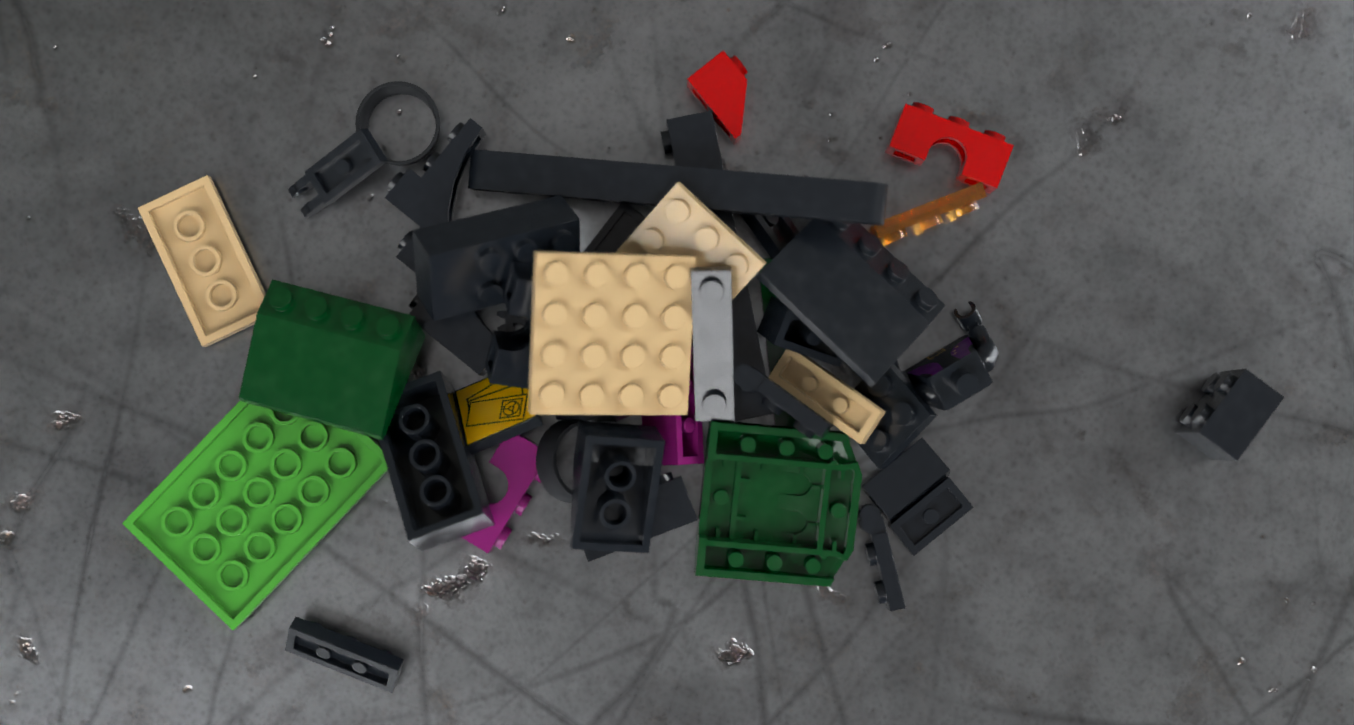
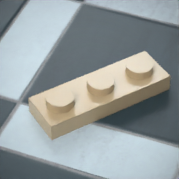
(827, 395)

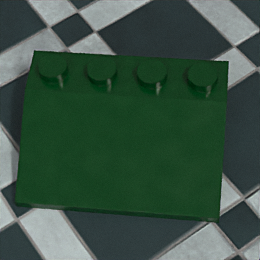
(329, 358)

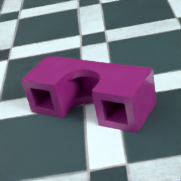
(518, 462)

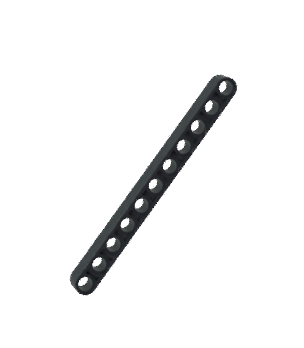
(649, 183)

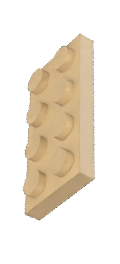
(205, 260)

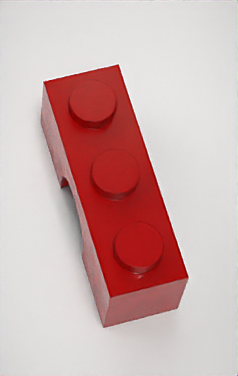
(981, 154)

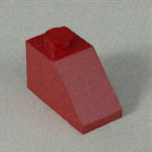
(722, 88)

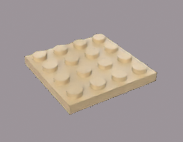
(610, 334)

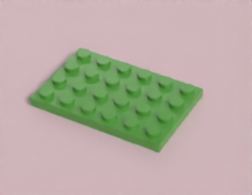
(254, 504)

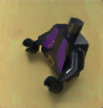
(958, 368)

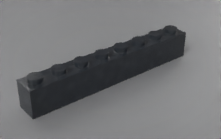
(695, 144)

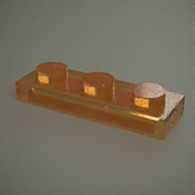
(930, 214)

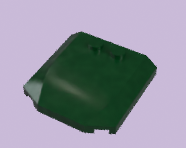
(776, 504)

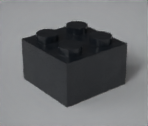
(1228, 414)

